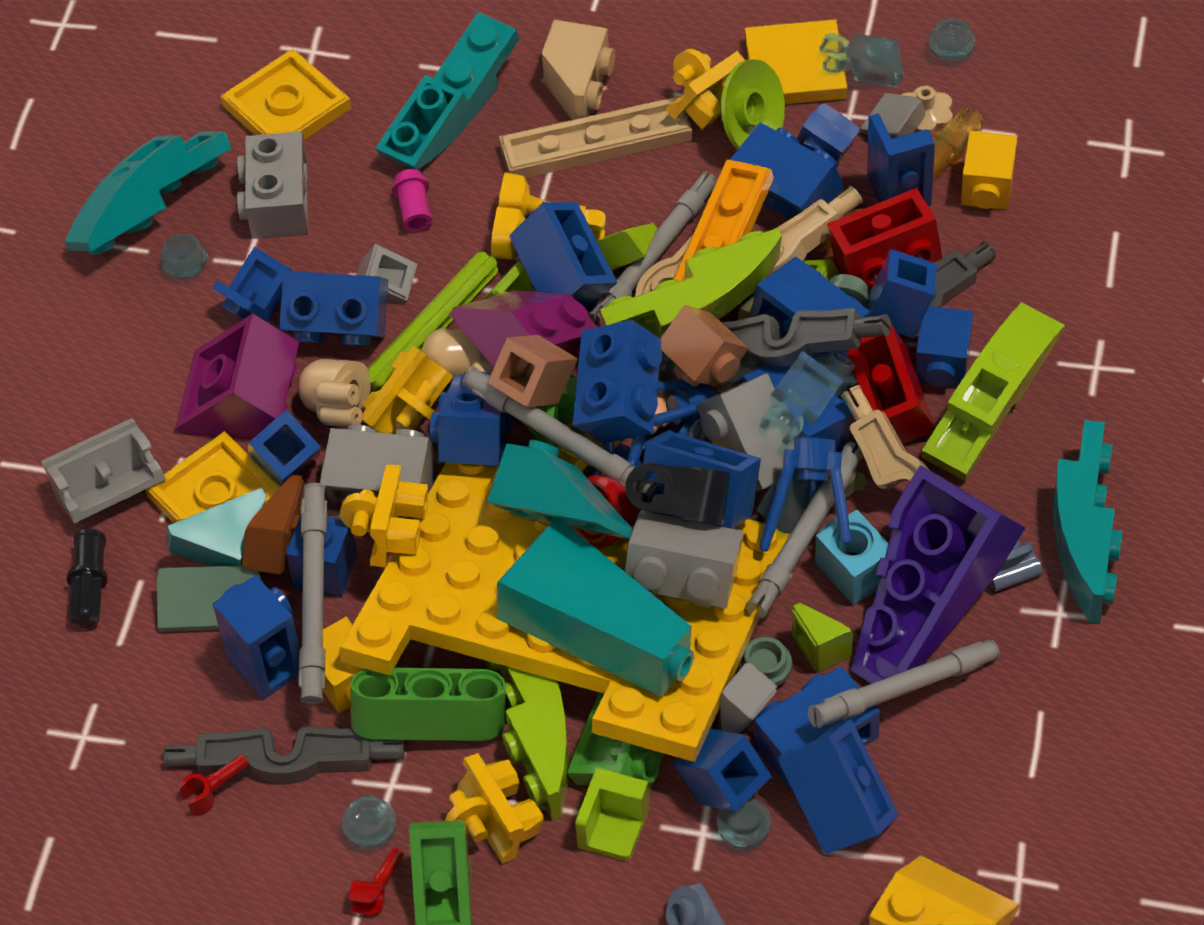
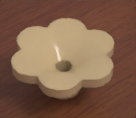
(936, 108)

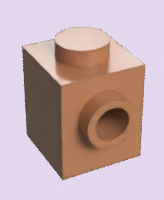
(702, 348)
(532, 370)

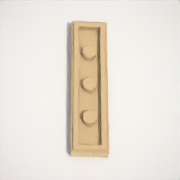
(594, 139)

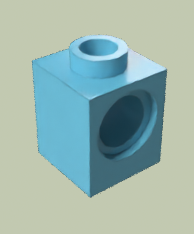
(851, 574)

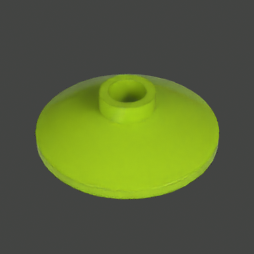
(751, 97)

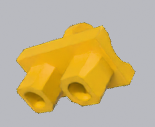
(700, 82)
(406, 394)
(380, 515)
(487, 812)

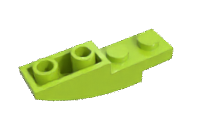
(713, 282)
(991, 390)
(537, 735)

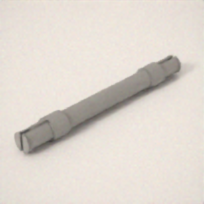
(685, 209)
(610, 465)
(778, 573)
(312, 651)
(855, 701)

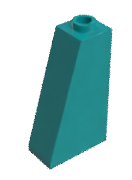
(594, 611)

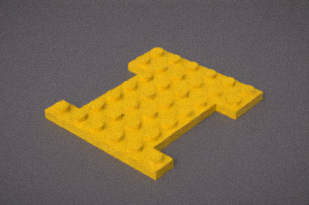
(450, 602)

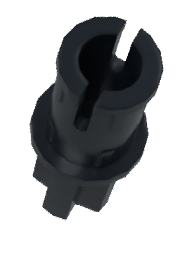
(87, 577)

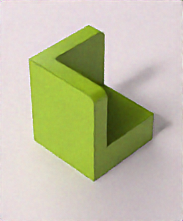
(612, 814)

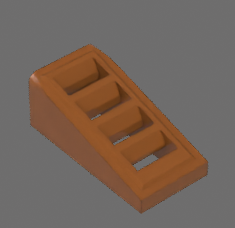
(272, 529)

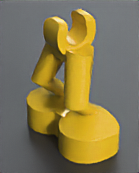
(512, 210)

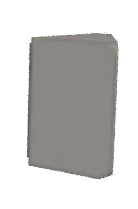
(899, 114)
(390, 266)
(744, 698)

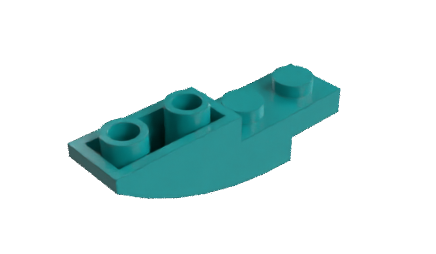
(450, 100)
(135, 186)
(1085, 526)

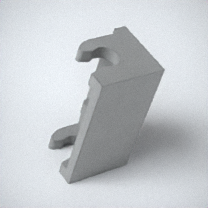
(103, 470)

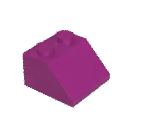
(523, 313)
(238, 381)

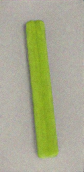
(435, 315)

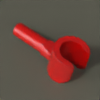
(206, 785)
(370, 896)

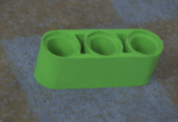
(428, 704)

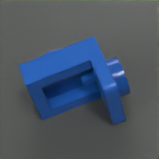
(828, 131)
(255, 286)

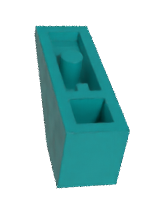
(546, 488)

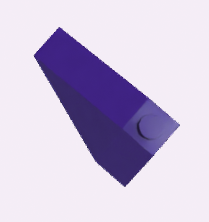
(934, 569)

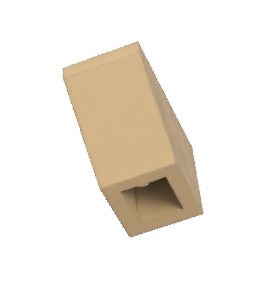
(575, 65)

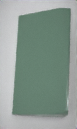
(188, 594)

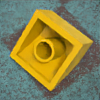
(938, 896)

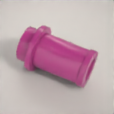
(411, 190)

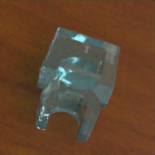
(869, 58)
(801, 395)

